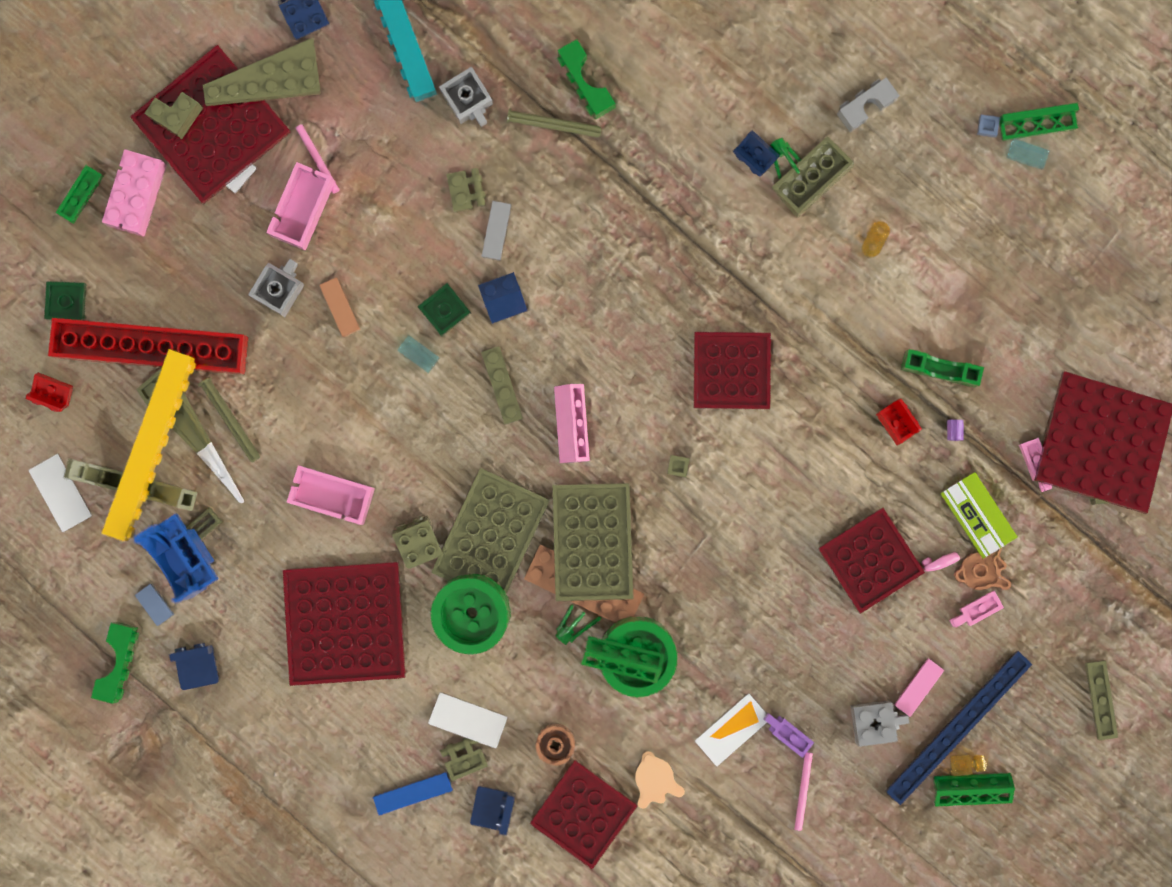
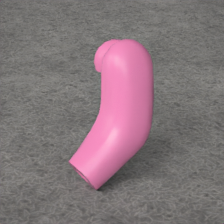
(940, 563)

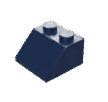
(502, 298)

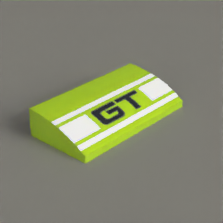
(979, 515)

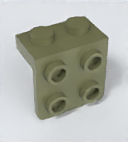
(416, 542)

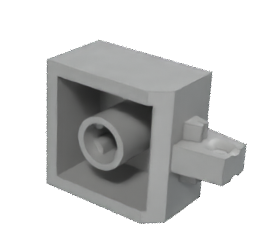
(470, 107)
(280, 278)
(887, 724)

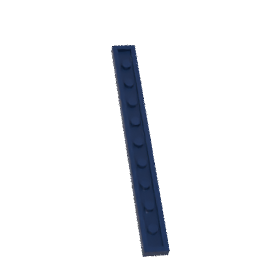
(958, 727)

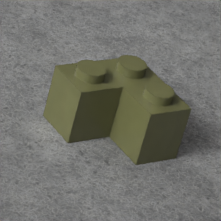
(175, 118)

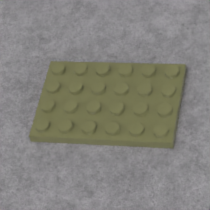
(491, 530)
(592, 542)

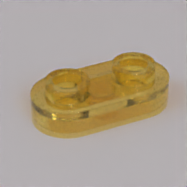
(876, 239)

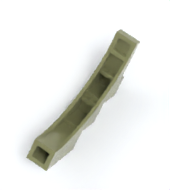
(111, 478)

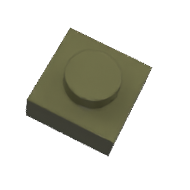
(678, 466)

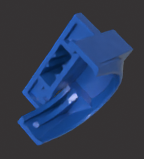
(179, 556)

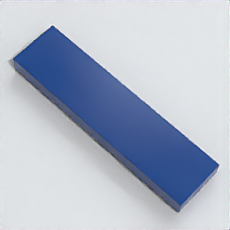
(412, 793)

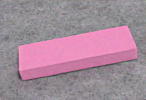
(919, 687)

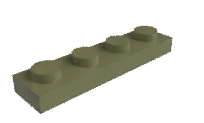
(502, 385)
(1101, 700)

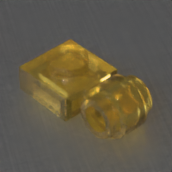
(963, 765)

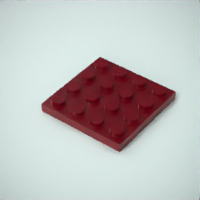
(732, 370)
(871, 560)
(583, 814)

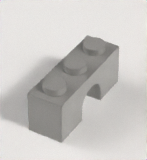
(880, 94)

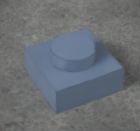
(988, 126)

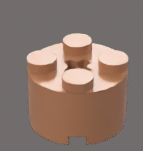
(550, 754)

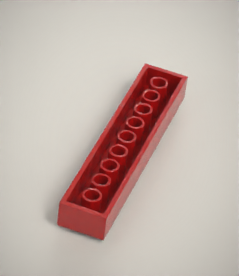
(146, 345)

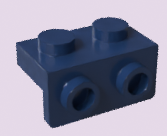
(756, 154)

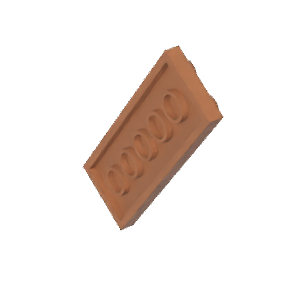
(543, 575)

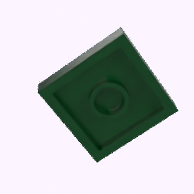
(65, 300)
(444, 309)

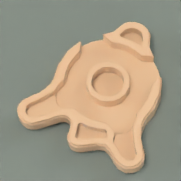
(654, 780)

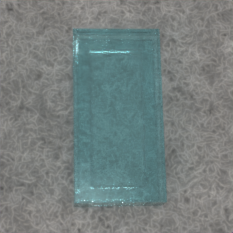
(1028, 154)
(418, 354)

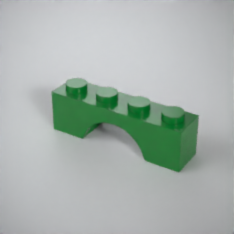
(597, 99)
(941, 369)
(121, 639)

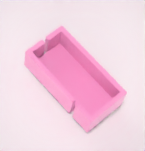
(134, 193)
(301, 206)
(331, 495)

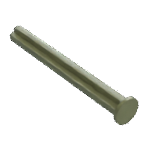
(553, 123)
(229, 419)

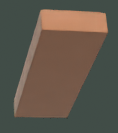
(339, 307)

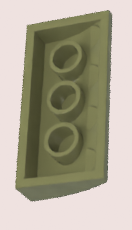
(817, 174)

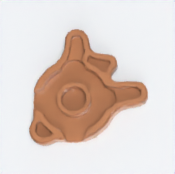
(983, 573)

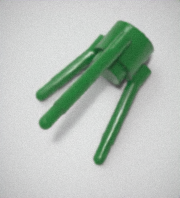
(782, 149)
(566, 633)

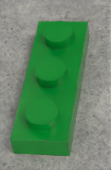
(79, 194)

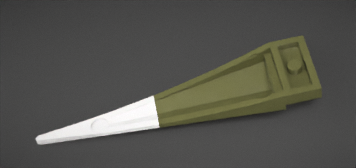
(192, 432)

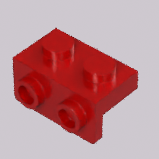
(50, 392)
(898, 421)

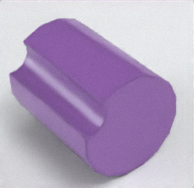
(955, 430)

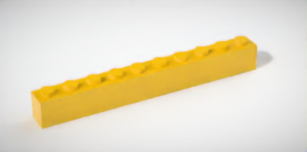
(148, 446)

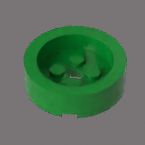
(467, 633)
(647, 635)

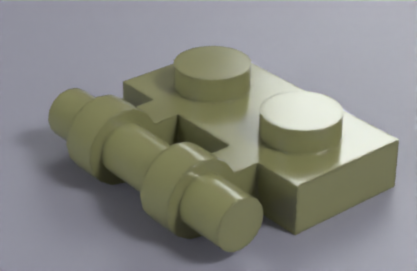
(460, 193)
(465, 764)

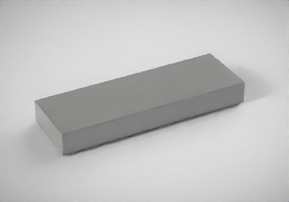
(496, 230)

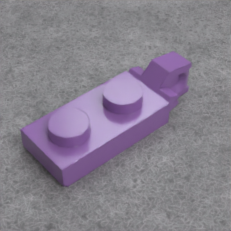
(789, 734)

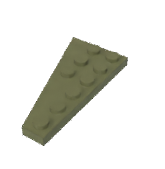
(275, 77)

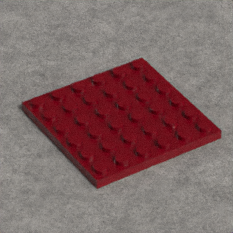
(221, 138)
(1104, 442)
(344, 624)

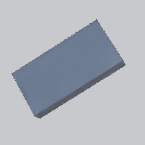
(154, 604)

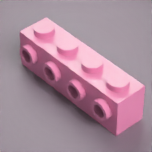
(571, 423)

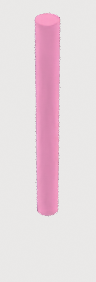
(314, 153)
(803, 791)

